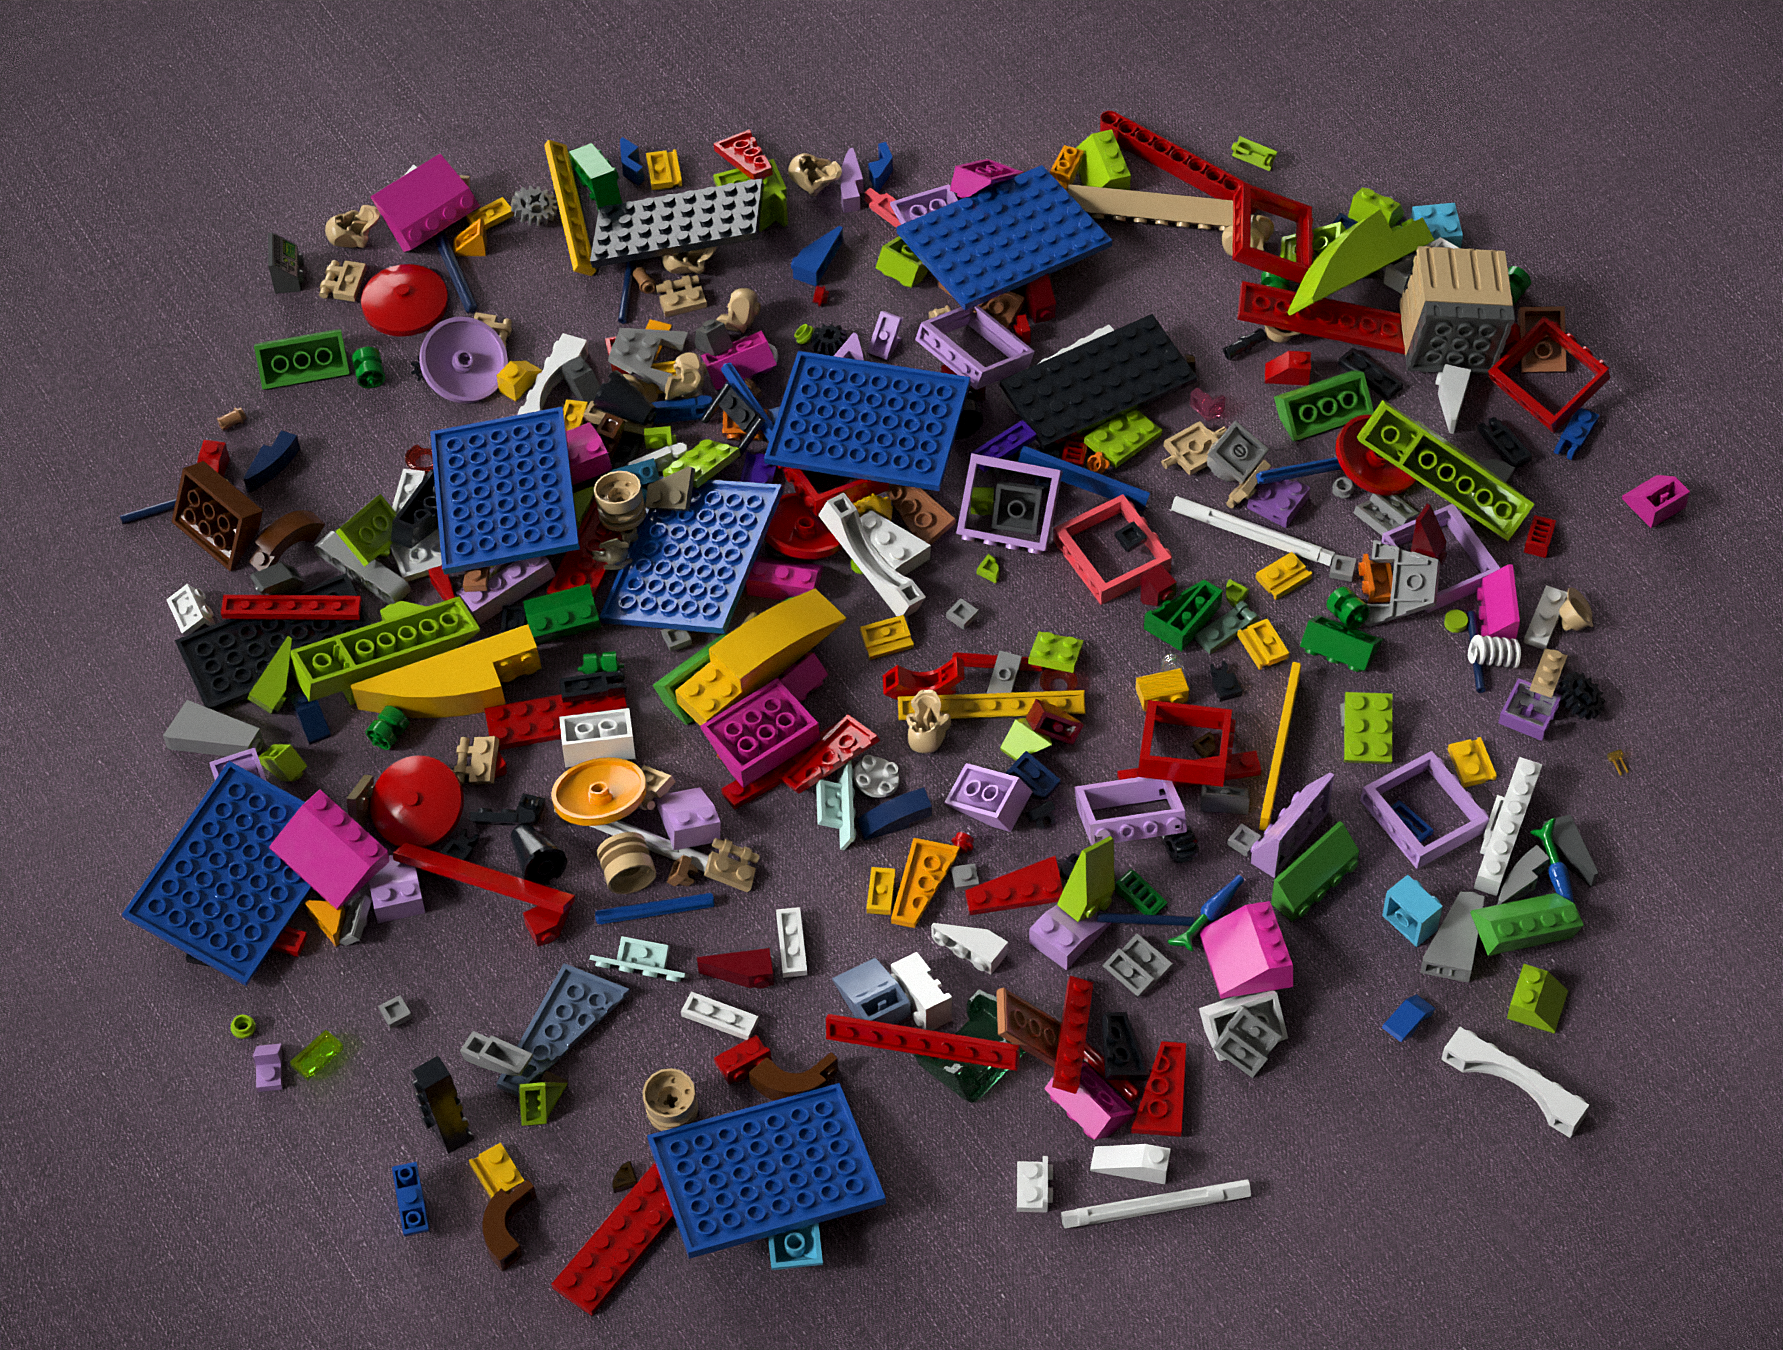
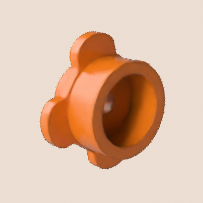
(1095, 460)

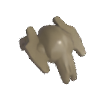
(616, 551)

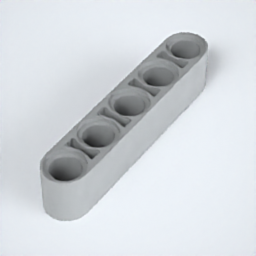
(373, 576)

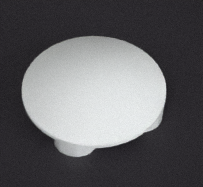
(876, 776)

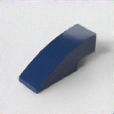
(271, 460)
(895, 814)

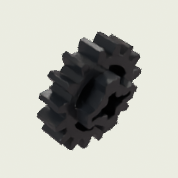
(1581, 695)

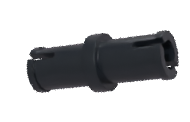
(1244, 343)

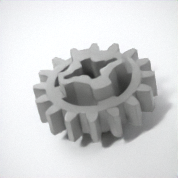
(534, 205)

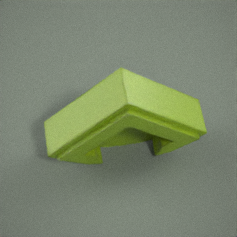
(989, 569)
(1235, 592)

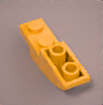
(1067, 166)

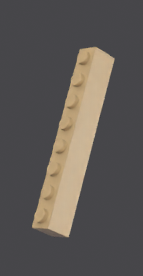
(1154, 207)

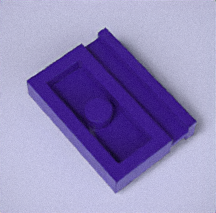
(757, 471)

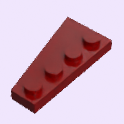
(745, 155)
(834, 750)
(1019, 889)
(1162, 1101)

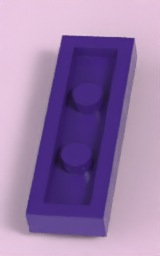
(1006, 443)

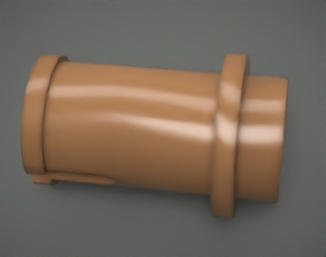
(646, 284)
(232, 418)

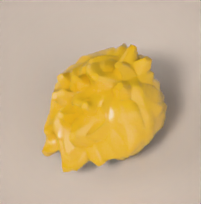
(875, 503)

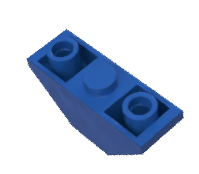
(410, 1199)

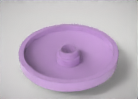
(462, 359)

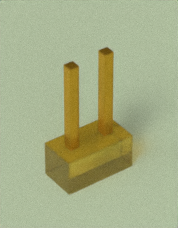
(1615, 755)

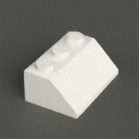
(597, 736)
(1262, 1004)

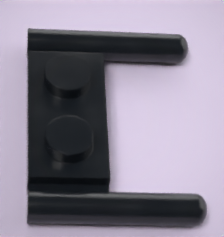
(739, 411)

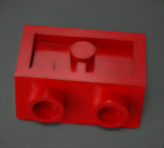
(741, 1059)

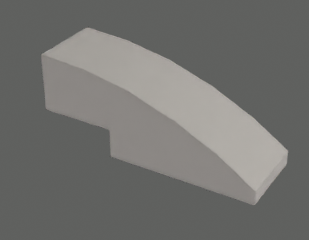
(1524, 876)
(495, 1054)

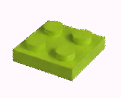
(1055, 651)

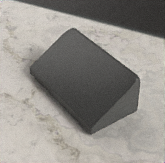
(1225, 799)

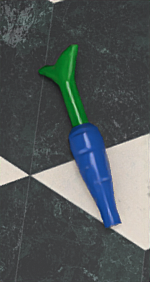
(1557, 871)
(1209, 912)

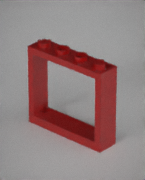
(1251, 196)
(1569, 343)
(854, 491)
(1182, 769)

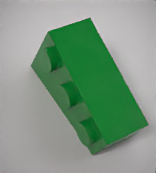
(596, 174)
(1184, 616)

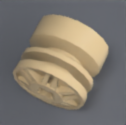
(619, 501)
(626, 863)
(667, 1088)

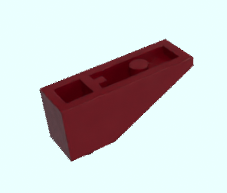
(1428, 536)
(742, 968)

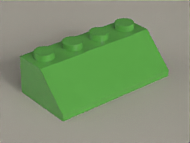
(301, 359)
(1324, 404)
(668, 684)
(1315, 872)
(1526, 923)

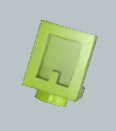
(659, 437)
(982, 501)

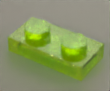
(316, 1055)

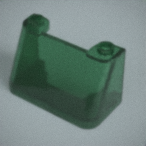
(963, 1078)

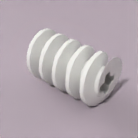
(1495, 649)

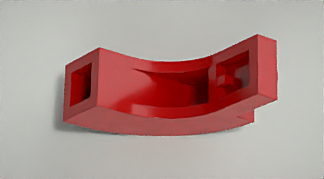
(904, 682)

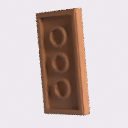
(1027, 1026)

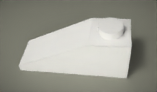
(1451, 393)
(1132, 1161)

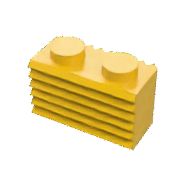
(1162, 686)

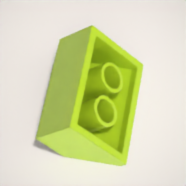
(1103, 162)

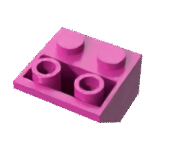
(1657, 499)

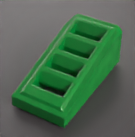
(1137, 881)

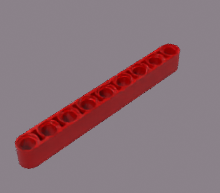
(1171, 157)

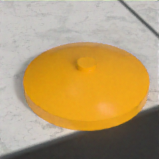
(599, 791)

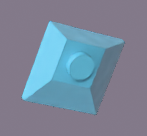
(796, 1248)

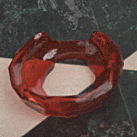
(413, 454)
(1052, 674)

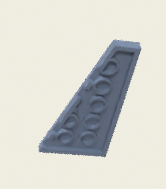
(565, 1016)

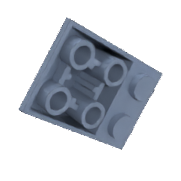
(873, 993)

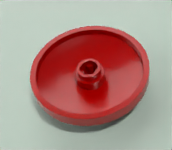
(404, 300)
(1367, 467)
(799, 532)
(417, 802)

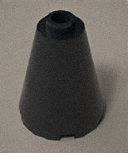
(624, 401)
(537, 855)

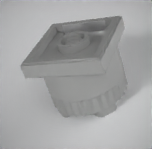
(1235, 454)

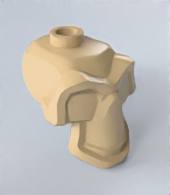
(813, 172)
(352, 227)
(1261, 230)
(688, 261)
(741, 310)
(688, 377)
(927, 724)

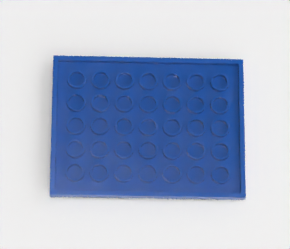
(1003, 237)
(868, 420)
(504, 490)
(693, 561)
(220, 883)
(765, 1170)

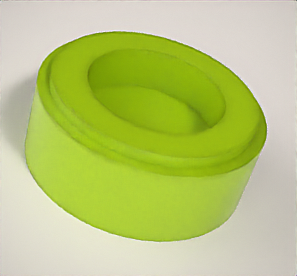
(1455, 621)

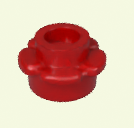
(820, 295)
(964, 841)

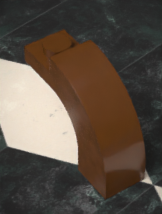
(282, 534)
(778, 1084)
(497, 1215)

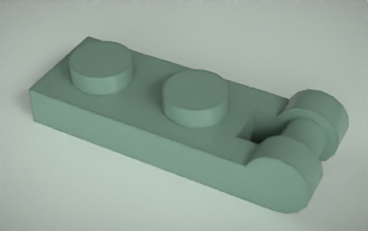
(1226, 627)

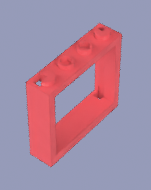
(1107, 591)

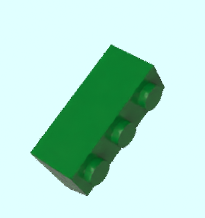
(562, 614)
(1340, 643)

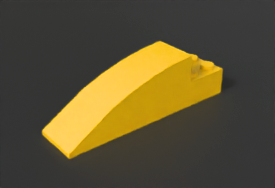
(758, 654)
(453, 681)

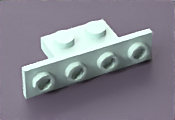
(836, 804)
(643, 956)

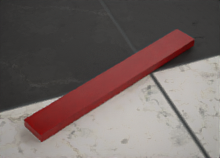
(484, 877)
(923, 1042)

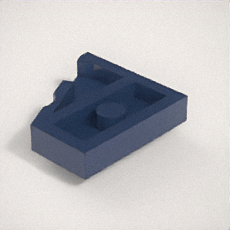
(1034, 775)

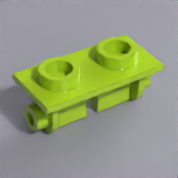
(1254, 153)

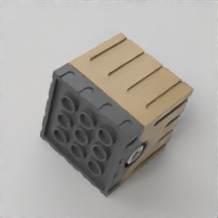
(1456, 309)

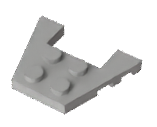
(637, 348)
(1413, 583)

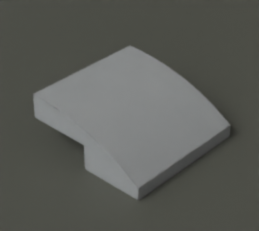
(1385, 512)
(1138, 965)
(1247, 1041)

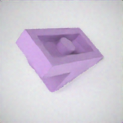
(885, 335)
(851, 349)
(268, 1067)

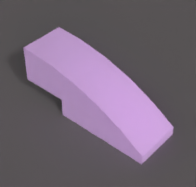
(851, 183)

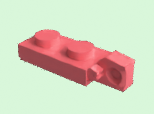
(881, 205)

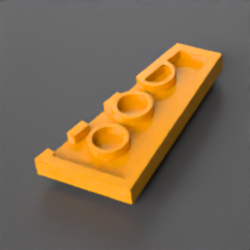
(923, 874)

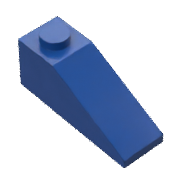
(816, 257)

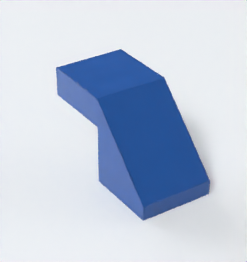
(630, 160)
(881, 170)
(1408, 1017)

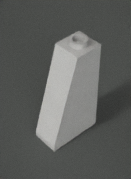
(210, 732)
(1455, 942)

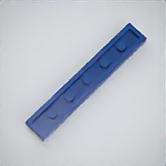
(1086, 478)

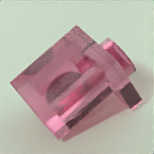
(1205, 405)

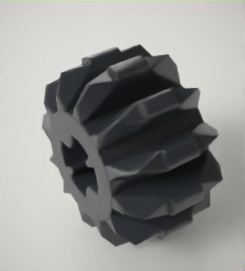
(828, 339)
(1181, 846)

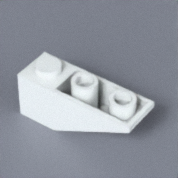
(976, 945)

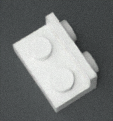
(190, 609)
(1032, 1186)

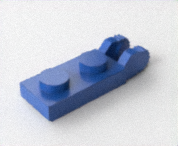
(681, 409)
(1577, 432)

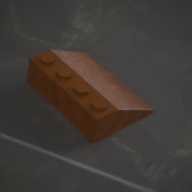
(215, 514)

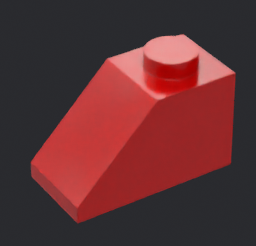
(1289, 369)
(215, 455)
(544, 924)

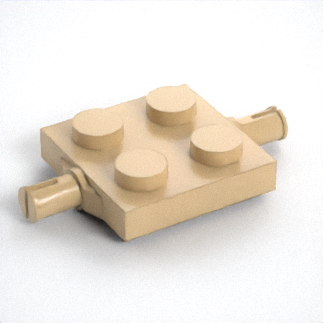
(1191, 447)

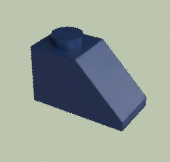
(309, 717)

